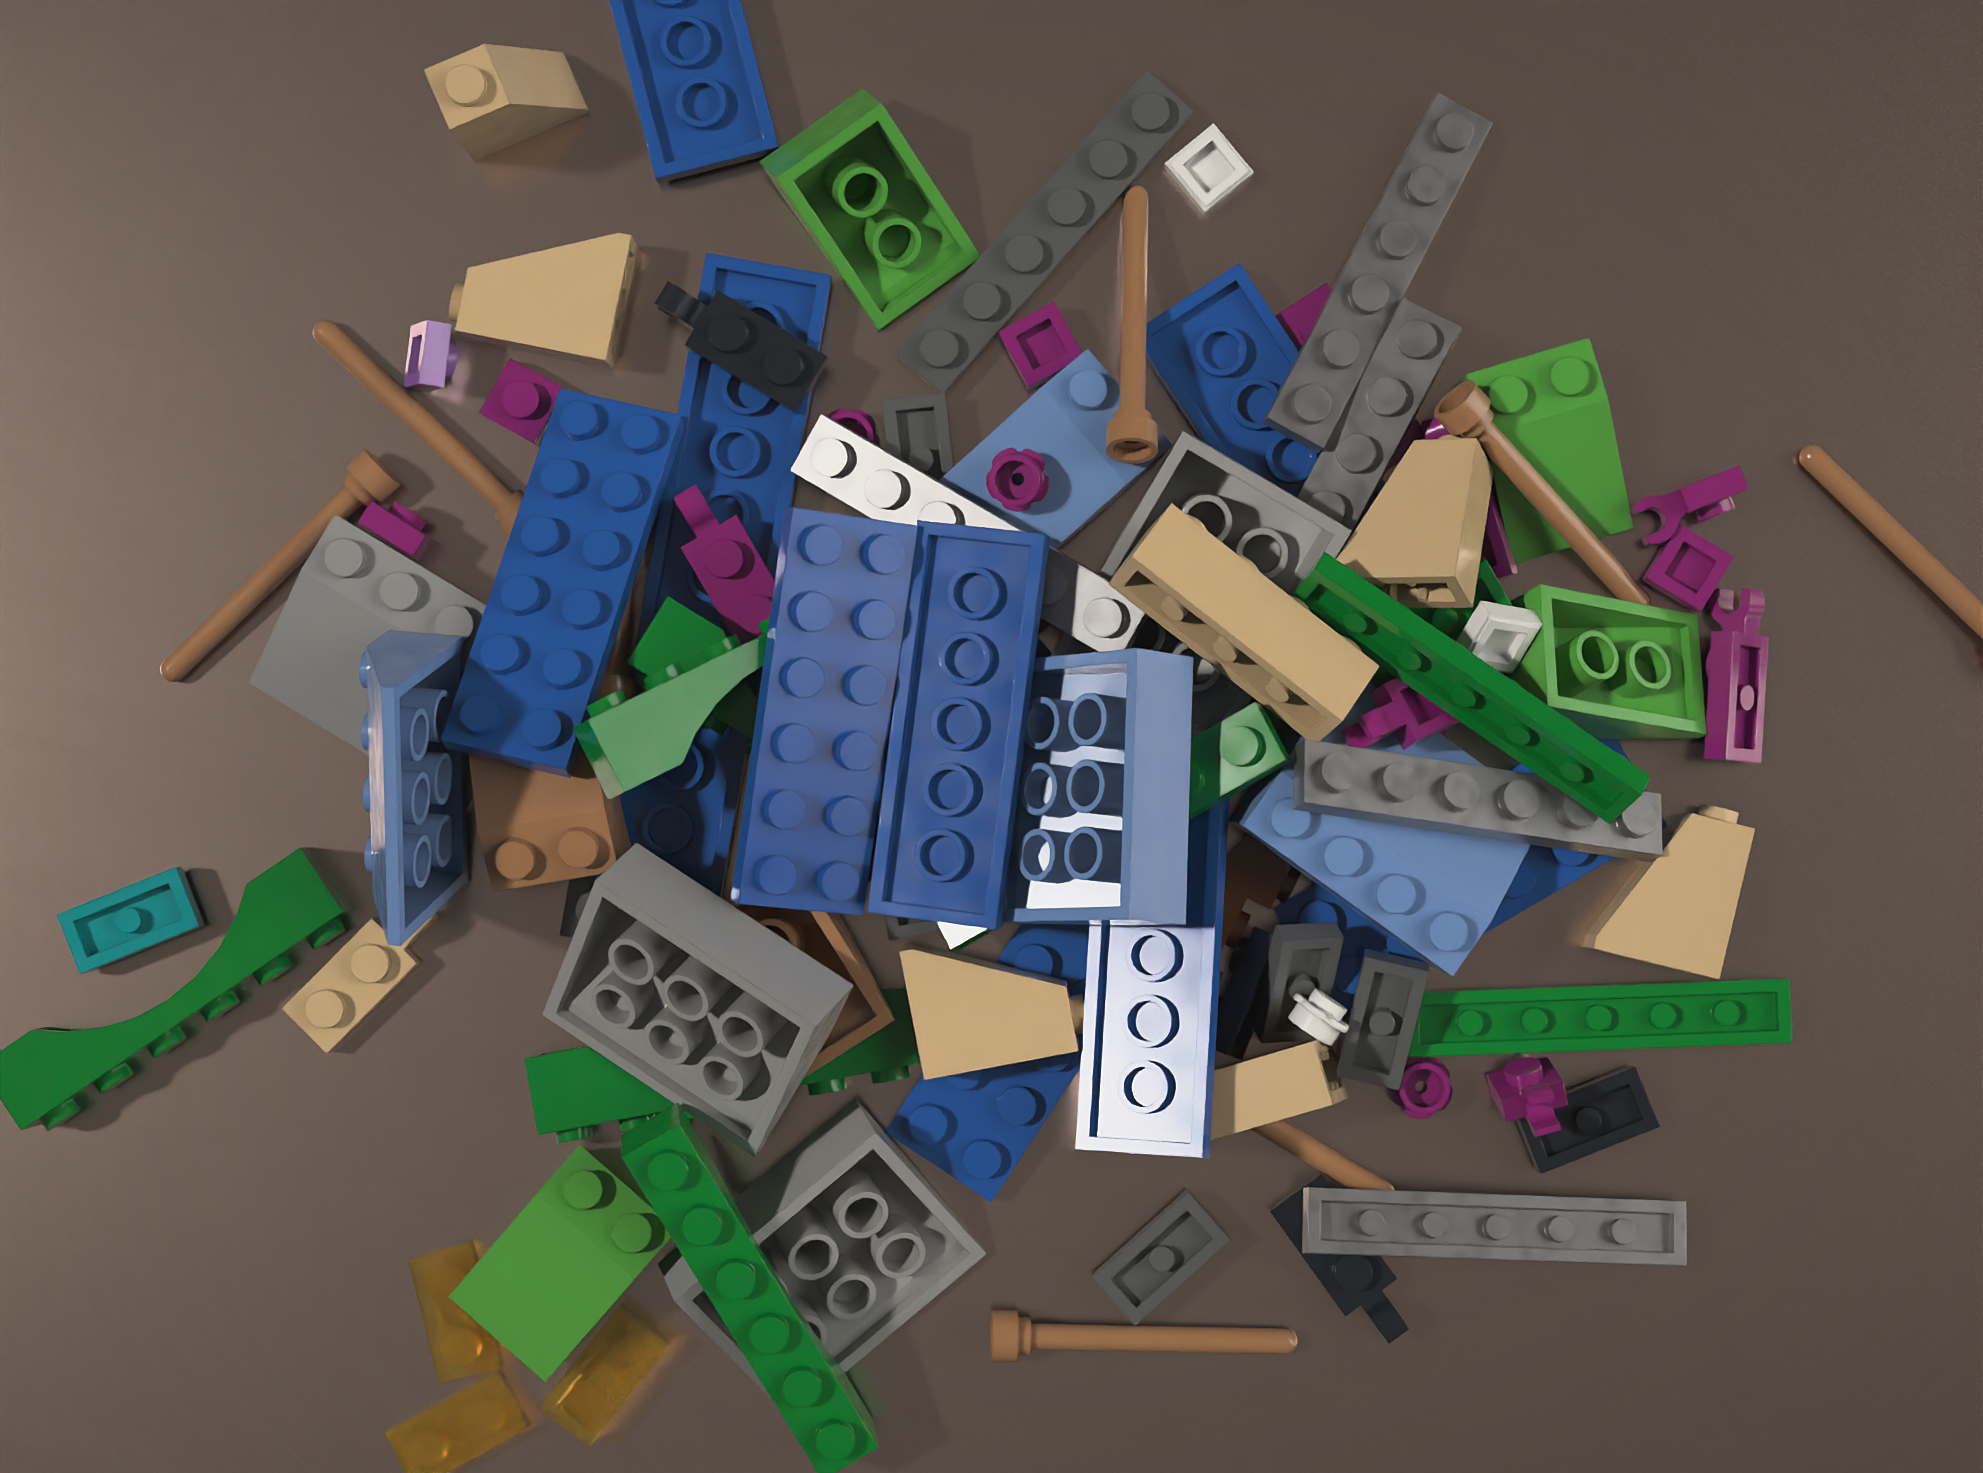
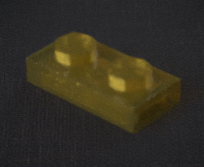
(454, 1338)
(605, 1374)
(459, 1426)

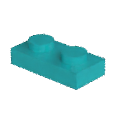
(130, 920)

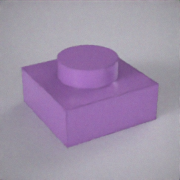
(430, 356)

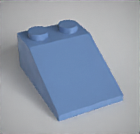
(1068, 430)

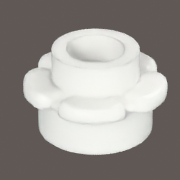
(1319, 1016)

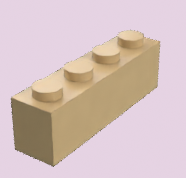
(1244, 624)

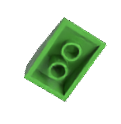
(870, 207)
(1563, 425)
(1614, 665)
(561, 1263)

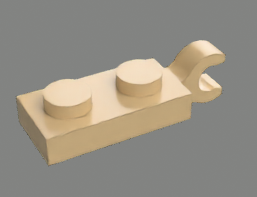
(353, 984)

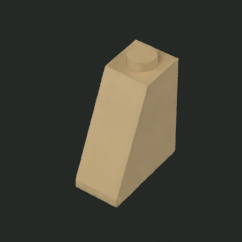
(504, 95)
(551, 301)
(1427, 526)
(1683, 902)
(985, 1013)
(1275, 1088)

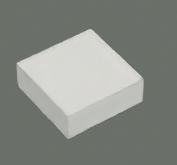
(1208, 169)
(1500, 634)

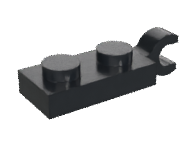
(746, 345)
(1347, 1278)

